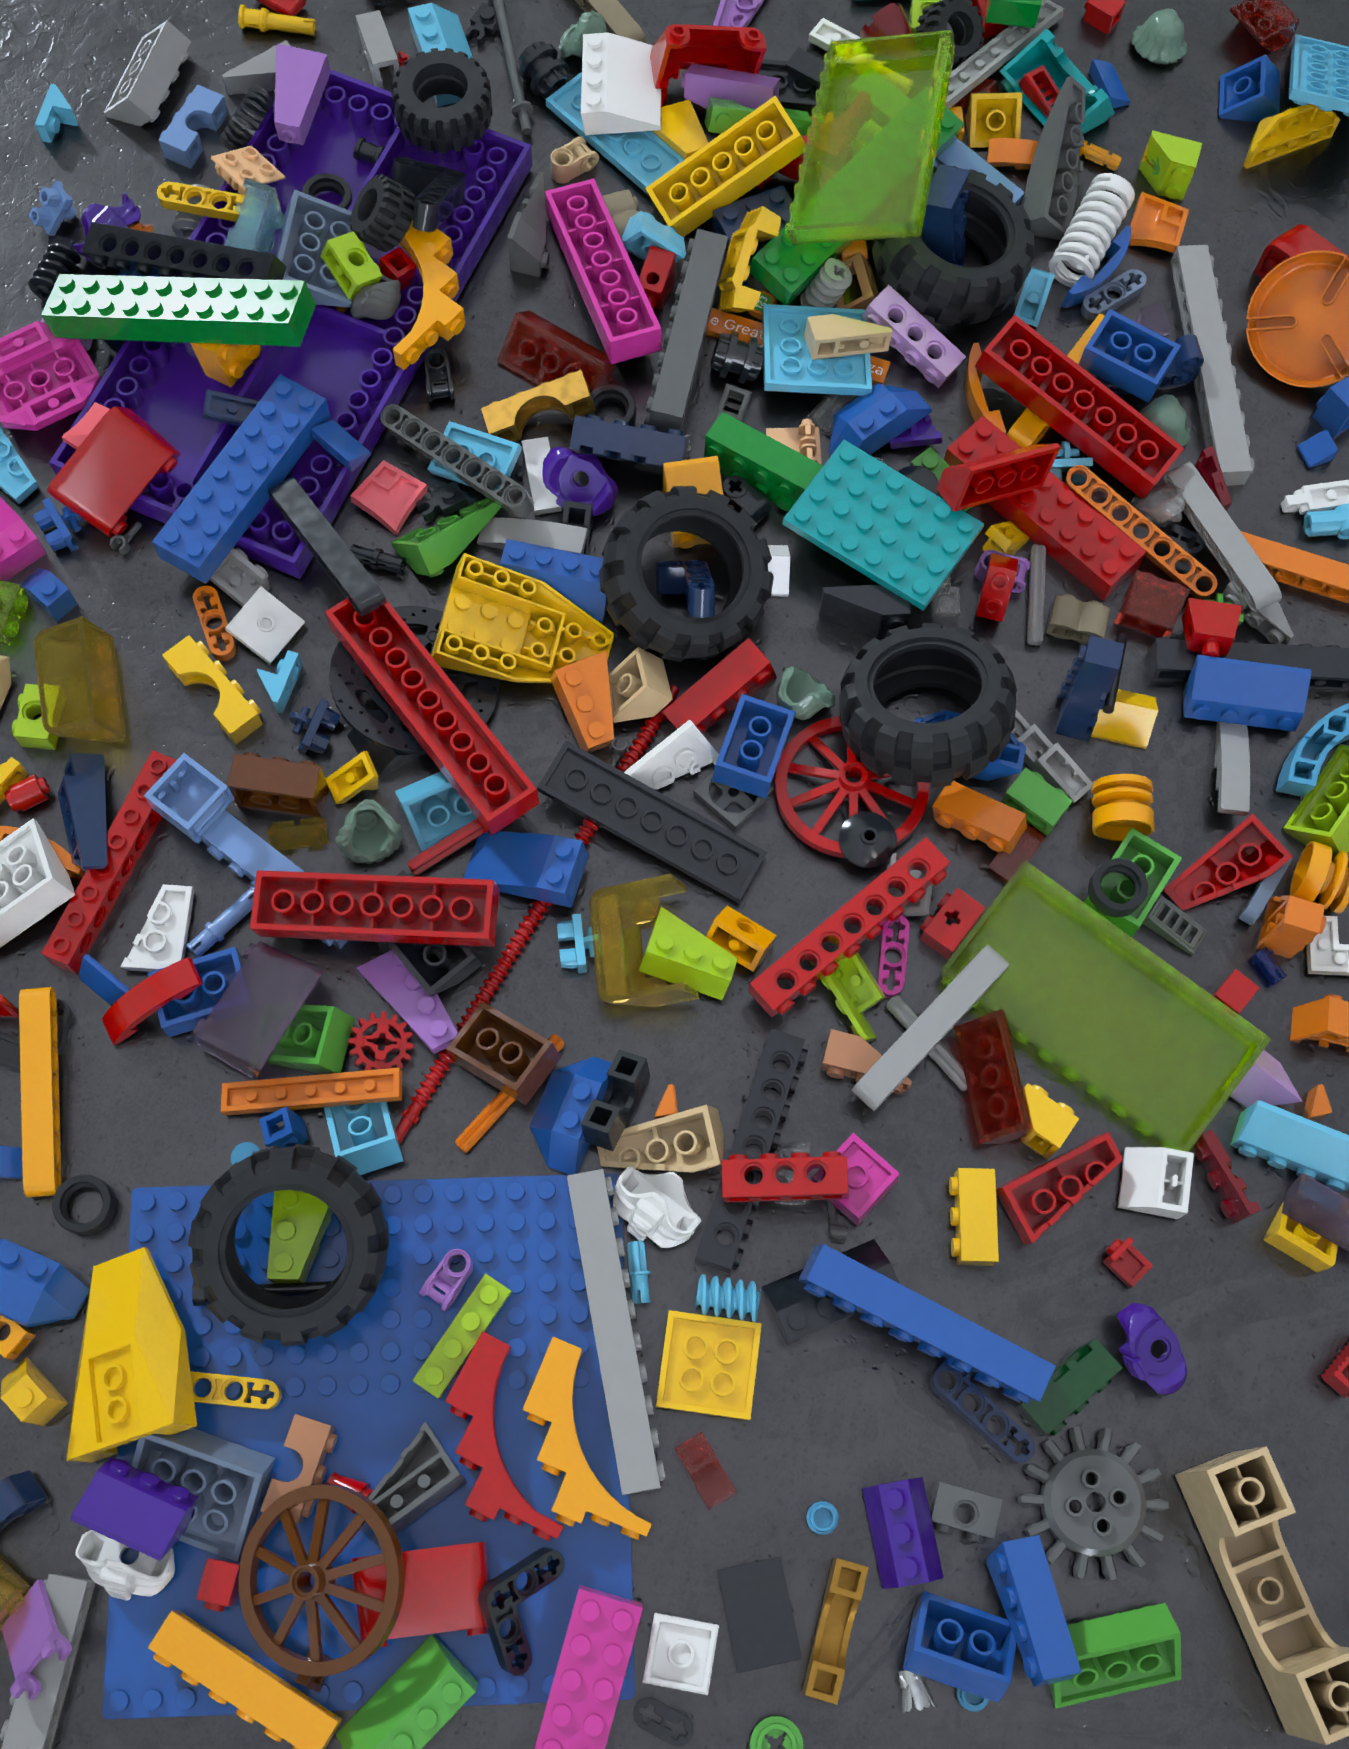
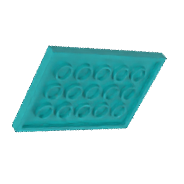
(883, 524)

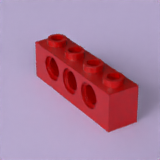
(833, 1186)

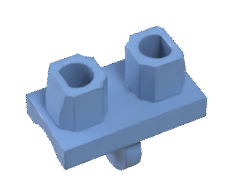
(54, 209)

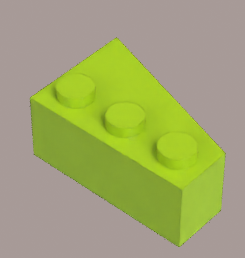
(685, 955)
(295, 1235)

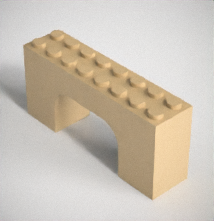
(1237, 1515)

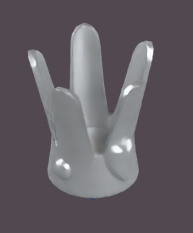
(915, 1686)

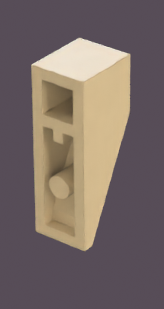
(843, 336)

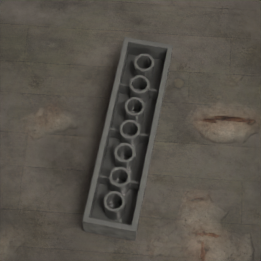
(686, 331)

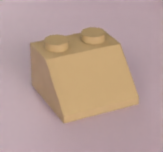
(639, 687)

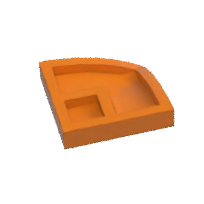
(1157, 223)

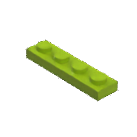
(462, 1336)

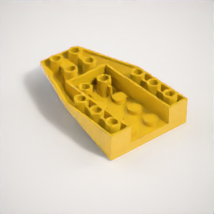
(512, 626)
(130, 1361)

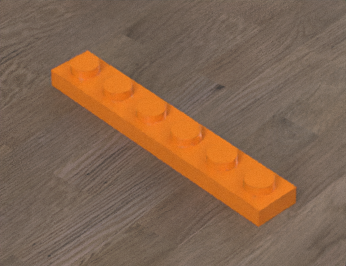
(311, 1091)

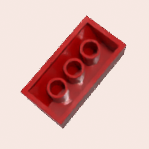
(997, 476)

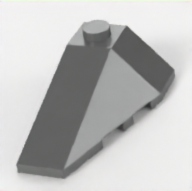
(528, 233)

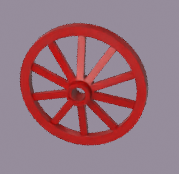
(845, 789)

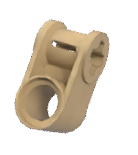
(572, 160)

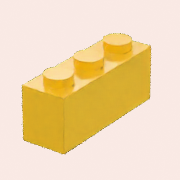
(974, 1217)

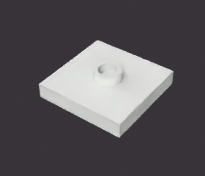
(265, 625)
(681, 1653)

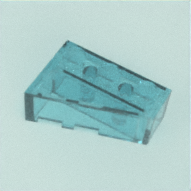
(258, 218)

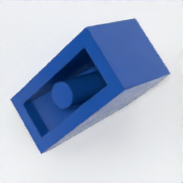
(49, 593)

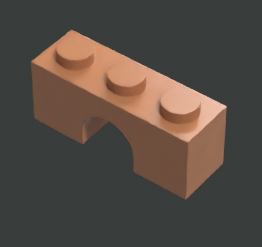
(312, 1442)

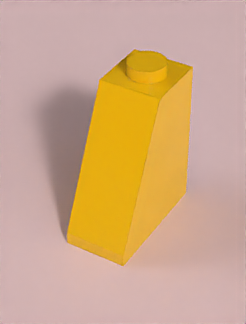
(681, 129)
(31, 1394)

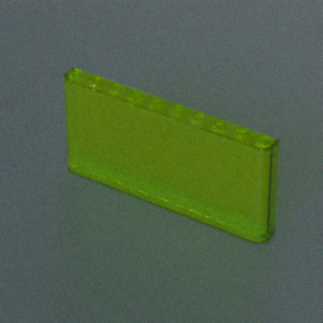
(872, 139)
(1109, 1010)

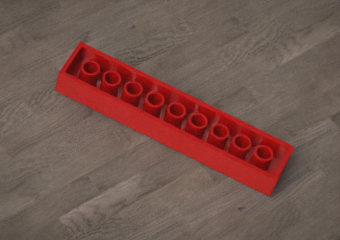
(436, 714)

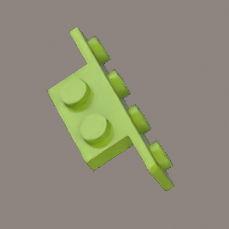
(855, 993)

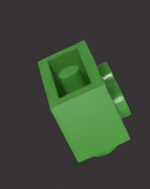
(1038, 800)

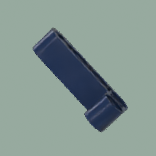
(1183, 370)
(690, 579)
(985, 1409)
(19, 1496)

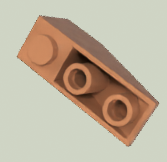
(852, 1057)

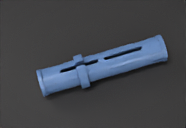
(220, 926)

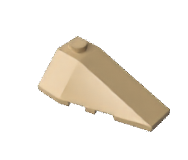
(674, 1143)

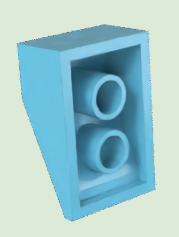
(364, 1135)

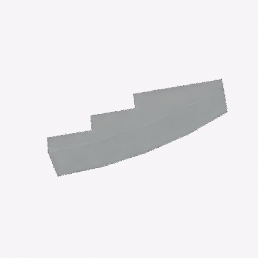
(534, 532)
(1050, 760)
(1233, 768)

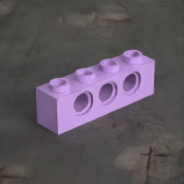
(928, 339)

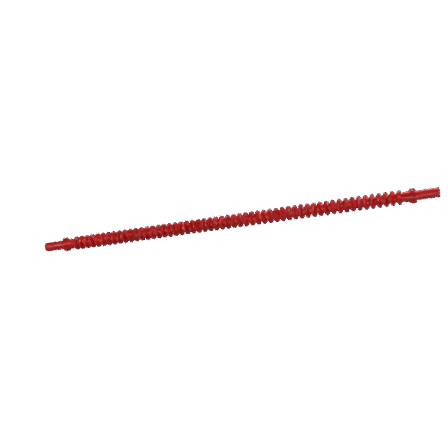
(411, 1114)

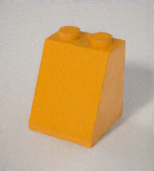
(700, 473)

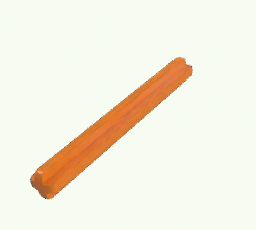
(492, 1112)

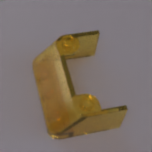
(618, 942)

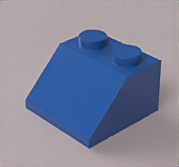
(1250, 91)

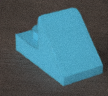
(52, 113)
(1034, 296)
(280, 685)

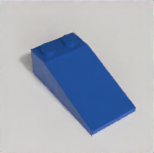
(530, 865)

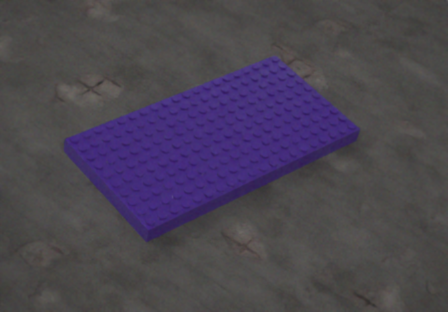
(340, 355)

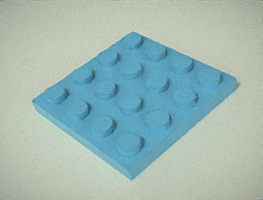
(789, 363)

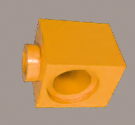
(17, 1340)

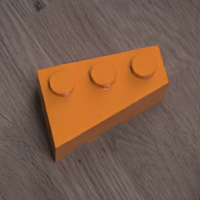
(1290, 925)

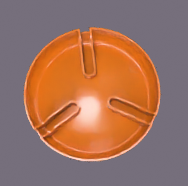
(1303, 320)

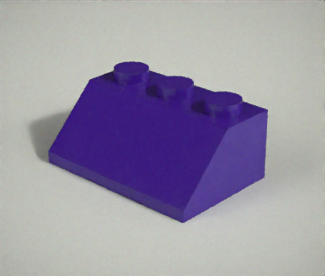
(135, 1508)
(902, 1533)

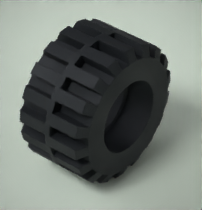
(963, 21)
(382, 213)

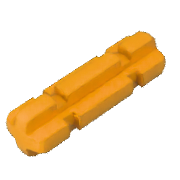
(1100, 156)

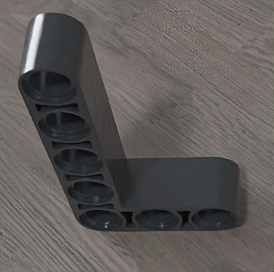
(438, 190)

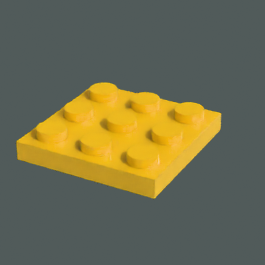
(709, 1365)

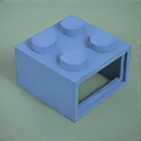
(189, 797)

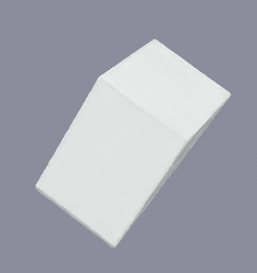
(780, 568)

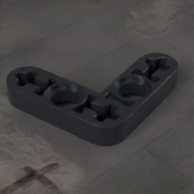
(506, 1606)

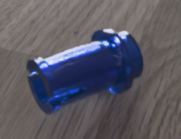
(1268, 966)

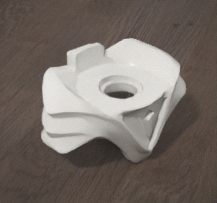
(655, 1207)
(104, 1566)

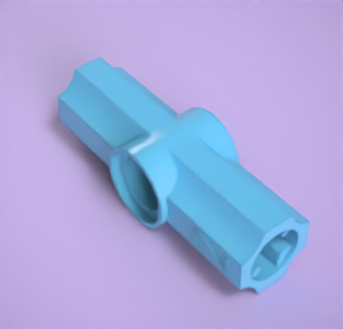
(1328, 522)

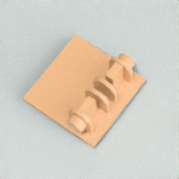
(245, 163)
(802, 439)

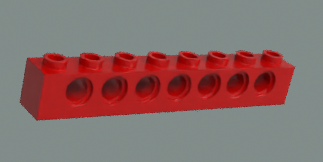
(922, 857)
(102, 887)

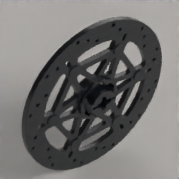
(363, 722)

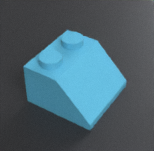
(645, 231)

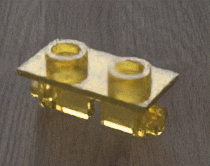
(288, 836)

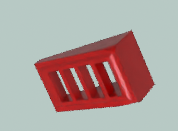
(1033, 91)

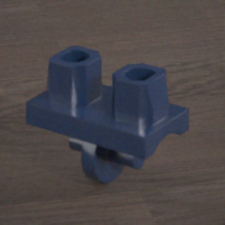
(322, 716)

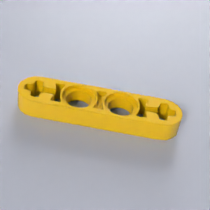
(205, 206)
(221, 1382)

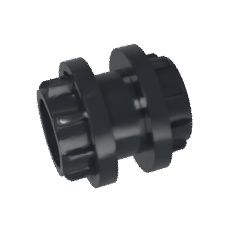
(543, 69)
(737, 357)

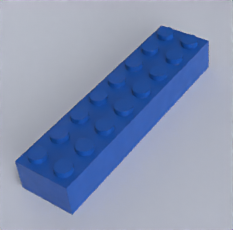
(239, 479)
(927, 1323)

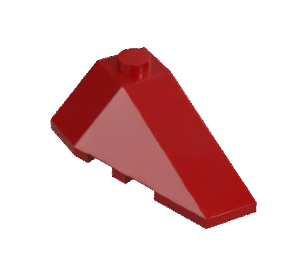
(1234, 862)

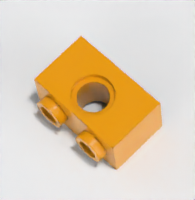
(741, 937)

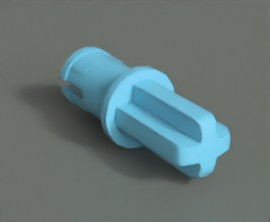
(638, 1272)

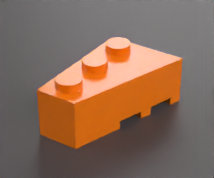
(586, 700)
(1322, 1021)

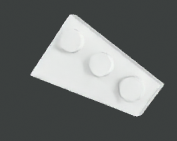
(675, 756)
(165, 931)

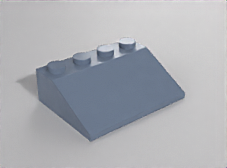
(302, 239)
(221, 1474)

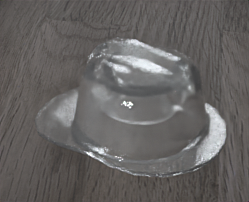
(1162, 503)

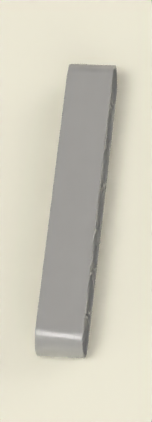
(1224, 539)
(930, 1027)

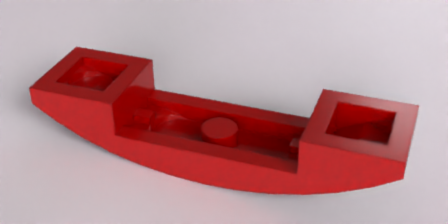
(148, 997)

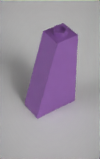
(742, 87)
(298, 90)

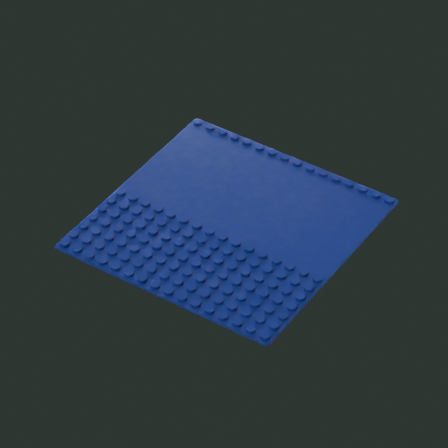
(364, 1387)

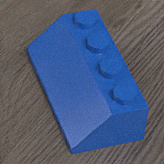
(565, 571)
(1246, 693)

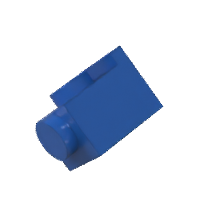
(288, 1135)

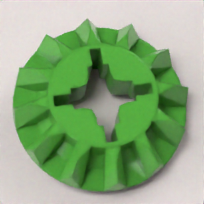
(774, 1727)

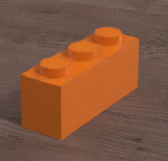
(979, 817)

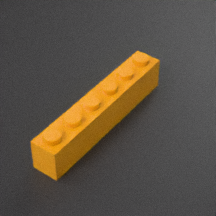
(243, 1683)

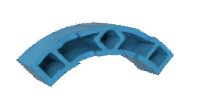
(1305, 759)

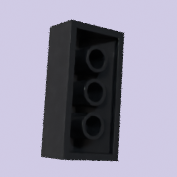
(436, 965)
(804, 1314)

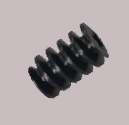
(56, 261)

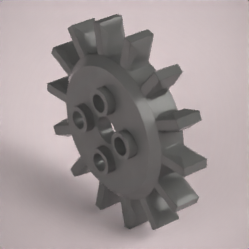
(1079, 1530)

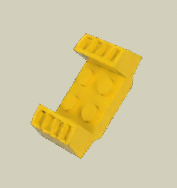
(757, 226)

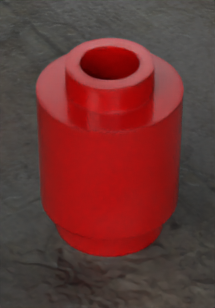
(27, 793)

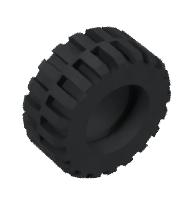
(439, 74)

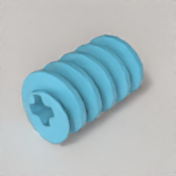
(728, 1297)

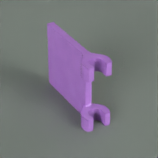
(30, 1637)

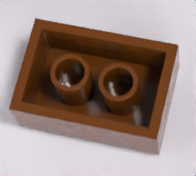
(278, 785)
(504, 1053)

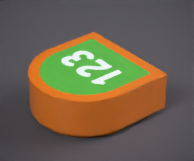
(765, 298)

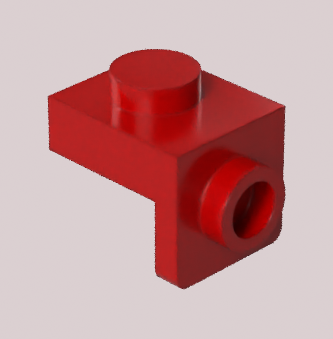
(1126, 1261)

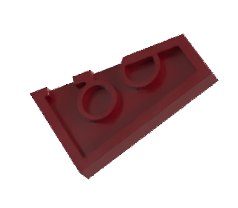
(1229, 1187)

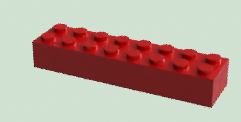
(1078, 406)
(1057, 518)
(375, 908)

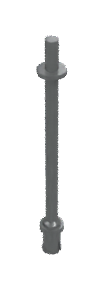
(521, 109)

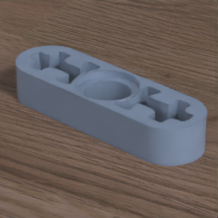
(1119, 285)
(1262, 895)

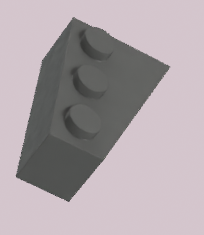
(417, 1480)

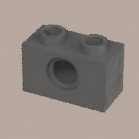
(983, 1508)

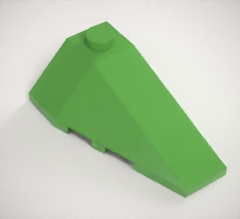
(439, 546)

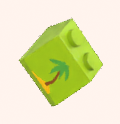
(1169, 164)

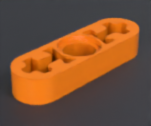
(212, 634)

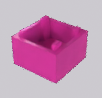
(868, 1179)

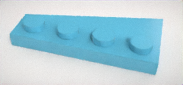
(14, 475)

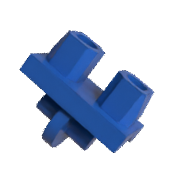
(68, 520)

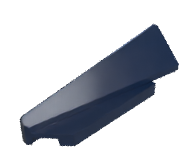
(84, 809)

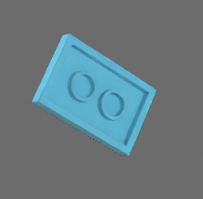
(492, 449)

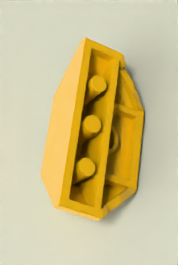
(1290, 132)

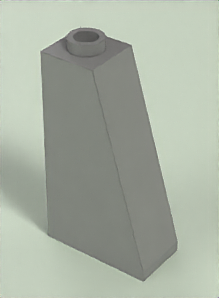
(378, 49)

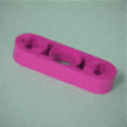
(898, 977)

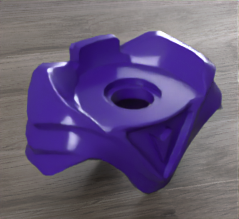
(114, 216)
(559, 473)
(1143, 1327)

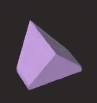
(1267, 1083)

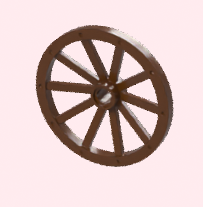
(324, 1579)

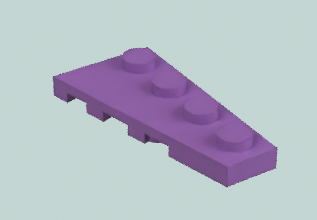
(736, 12)
(410, 1000)

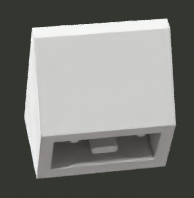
(1156, 1181)

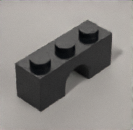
(608, 1118)

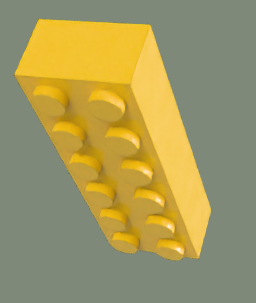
(727, 167)

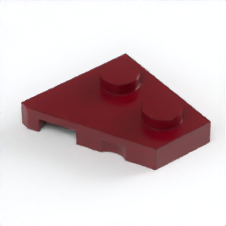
(1210, 470)

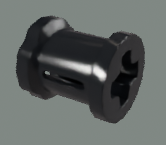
(367, 151)

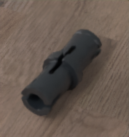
(379, 559)

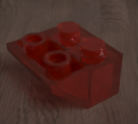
(1267, 21)
(1151, 605)

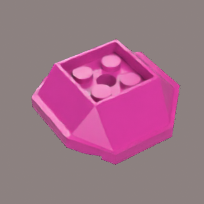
(36, 358)

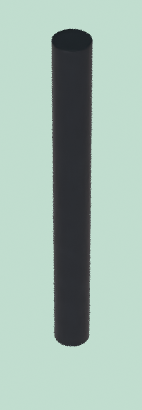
(1109, 704)

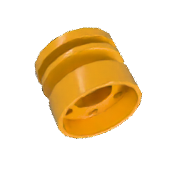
(1120, 804)
(1321, 876)

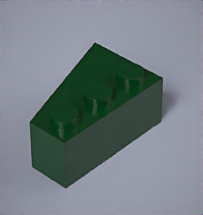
(1071, 1384)

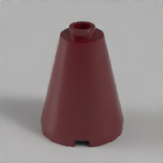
(887, 22)

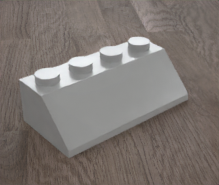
(149, 76)

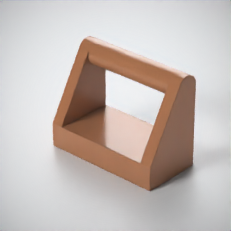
(862, 268)

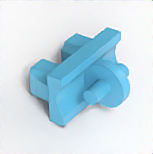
(1065, 463)
(575, 956)

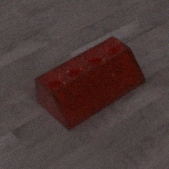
(548, 352)
(993, 1079)

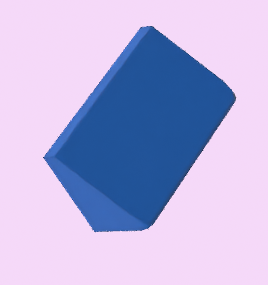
(1106, 77)
(340, 444)
(101, 980)

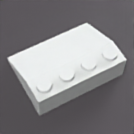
(618, 86)
(30, 880)

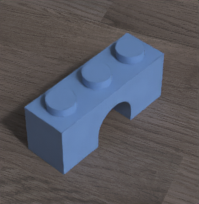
(201, 110)

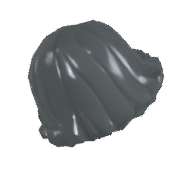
(377, 300)

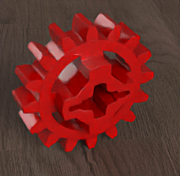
(366, 1042)

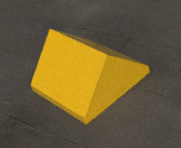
(993, 117)
(1130, 721)
(1301, 1243)

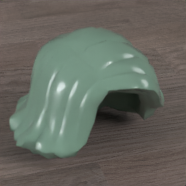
(1160, 37)
(572, 39)
(1169, 417)
(803, 693)
(369, 833)

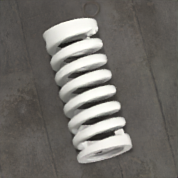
(1092, 229)

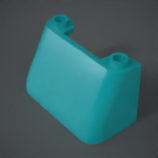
(1047, 53)

